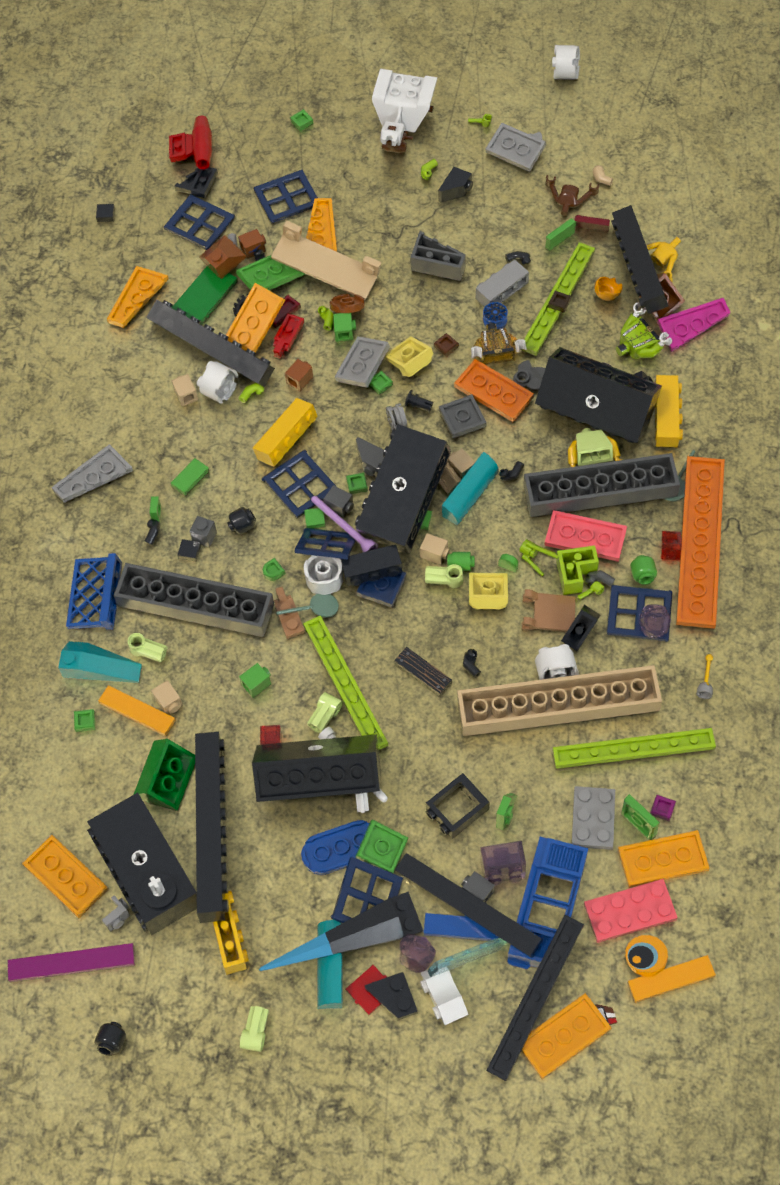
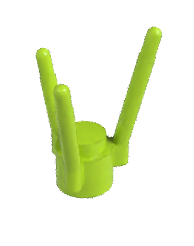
(530, 550)

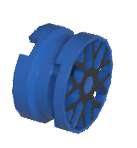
(491, 312)

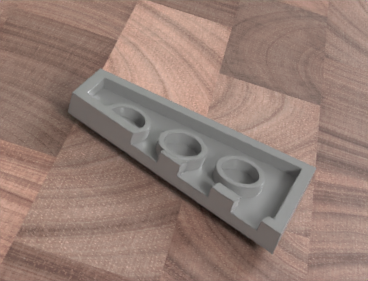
(93, 473)

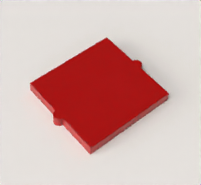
(360, 995)

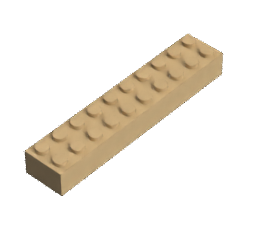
(559, 700)

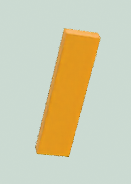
(137, 710)
(671, 979)

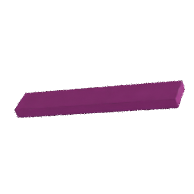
(71, 962)

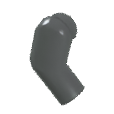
(599, 576)

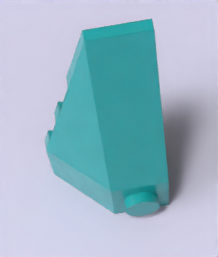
(91, 662)

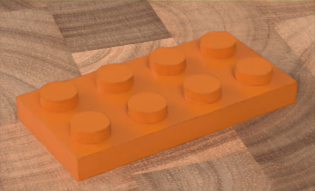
(494, 390)

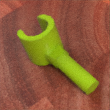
(486, 120)
(596, 587)

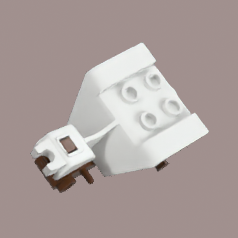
(401, 106)

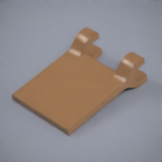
(550, 611)

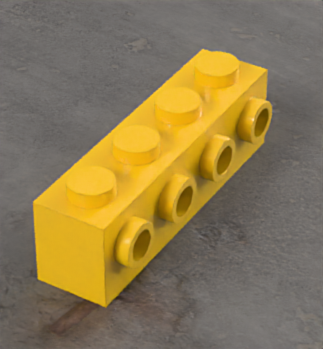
(667, 412)
(285, 432)
(230, 940)

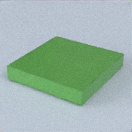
(640, 817)
(381, 846)

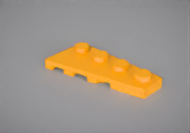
(321, 224)
(137, 292)

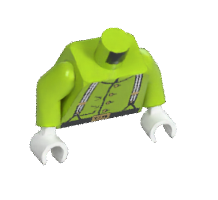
(639, 338)

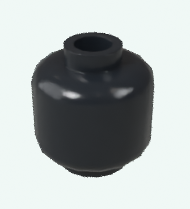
(241, 520)
(110, 1038)

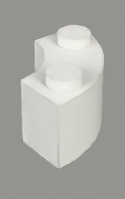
(445, 996)

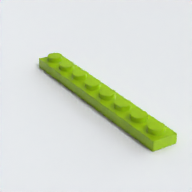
(565, 284)
(343, 680)
(634, 748)

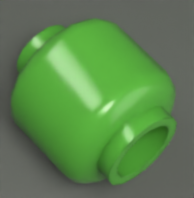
(643, 569)

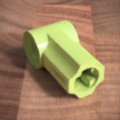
(443, 575)
(148, 647)
(326, 708)
(253, 1035)

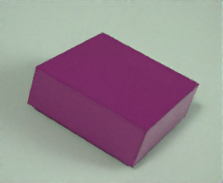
(662, 807)

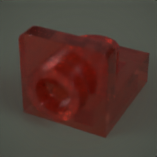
(671, 545)

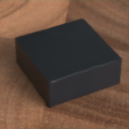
(105, 212)
(189, 550)

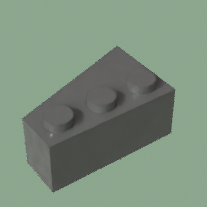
(436, 259)

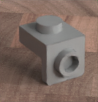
(116, 918)

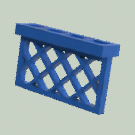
(107, 605)

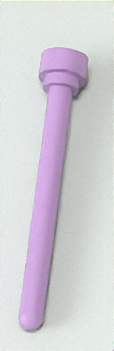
(366, 544)

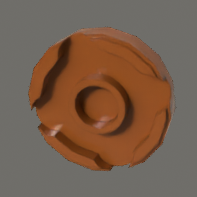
(347, 304)

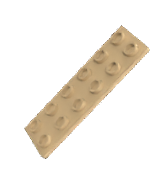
(325, 263)

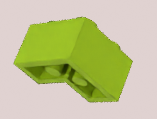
(574, 564)

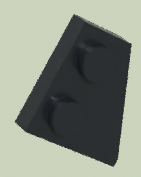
(198, 182)
(394, 995)

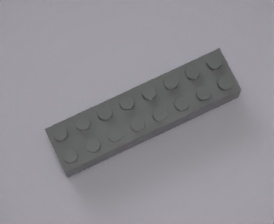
(601, 485)
(194, 599)

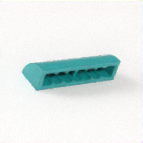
(469, 489)
(329, 974)

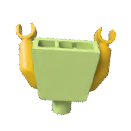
(592, 448)

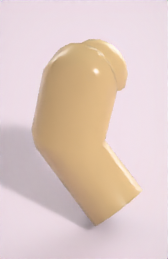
(599, 175)

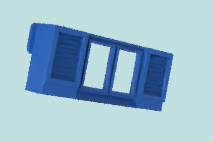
(554, 860)

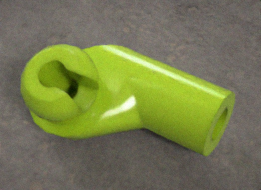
(426, 169)
(327, 316)
(255, 387)

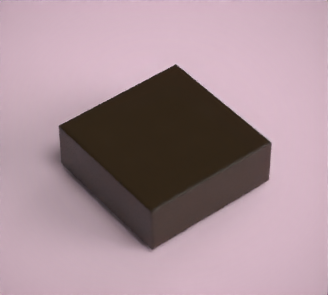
(559, 301)

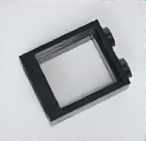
(470, 790)

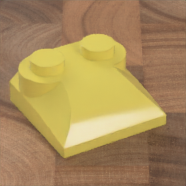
(410, 356)
(488, 590)

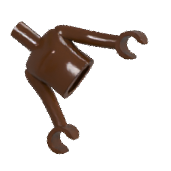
(569, 195)

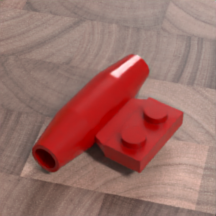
(196, 144)

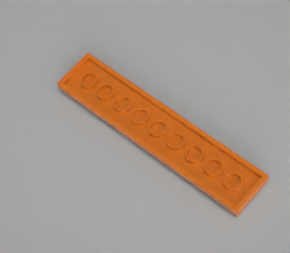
(700, 542)

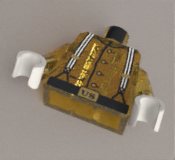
(496, 345)

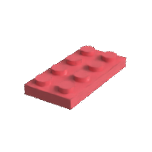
(576, 531)
(630, 910)

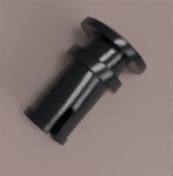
(419, 402)

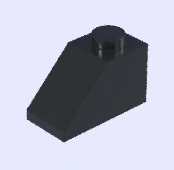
(455, 185)
(580, 627)

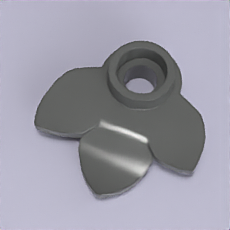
(531, 375)

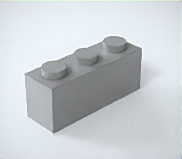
(502, 284)

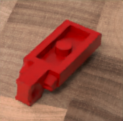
(287, 334)

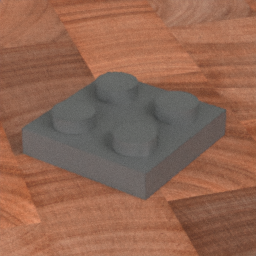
(462, 416)

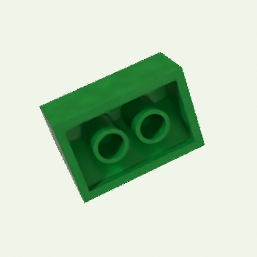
(165, 774)

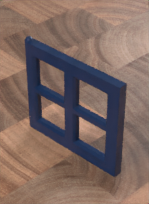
(279, 182)
(189, 235)
(299, 483)
(305, 539)
(641, 593)
(367, 897)

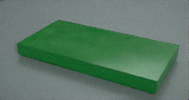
(205, 294)

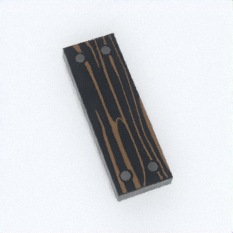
(423, 671)

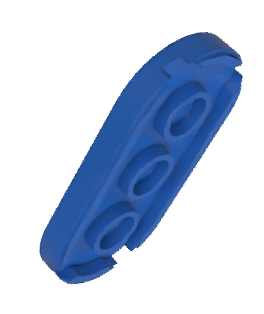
(333, 848)

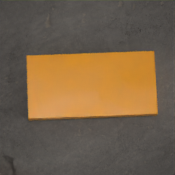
(255, 318)
(663, 858)
(65, 876)
(564, 1035)

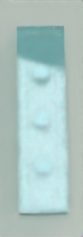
(466, 956)

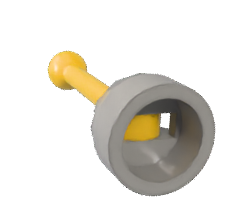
(705, 689)

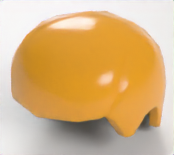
(607, 288)

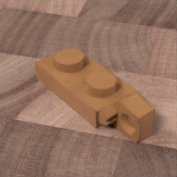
(290, 622)

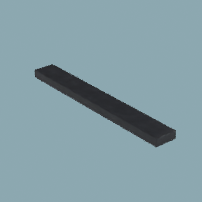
(469, 905)
(535, 998)

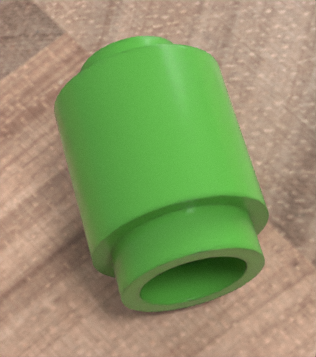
(462, 559)

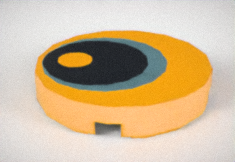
(646, 955)

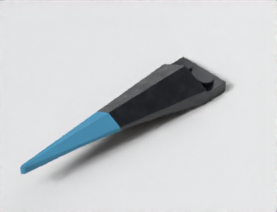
(378, 925)

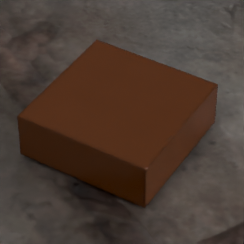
(446, 344)

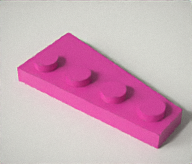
(692, 322)

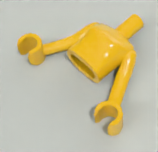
(665, 254)

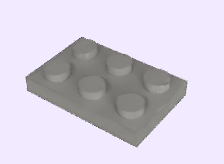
(515, 147)
(362, 361)
(593, 817)

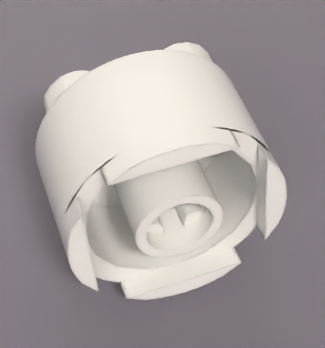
(566, 62)
(217, 381)
(323, 574)
(556, 662)

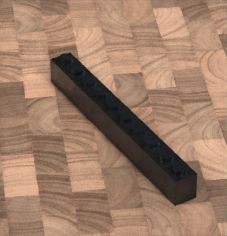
(210, 828)

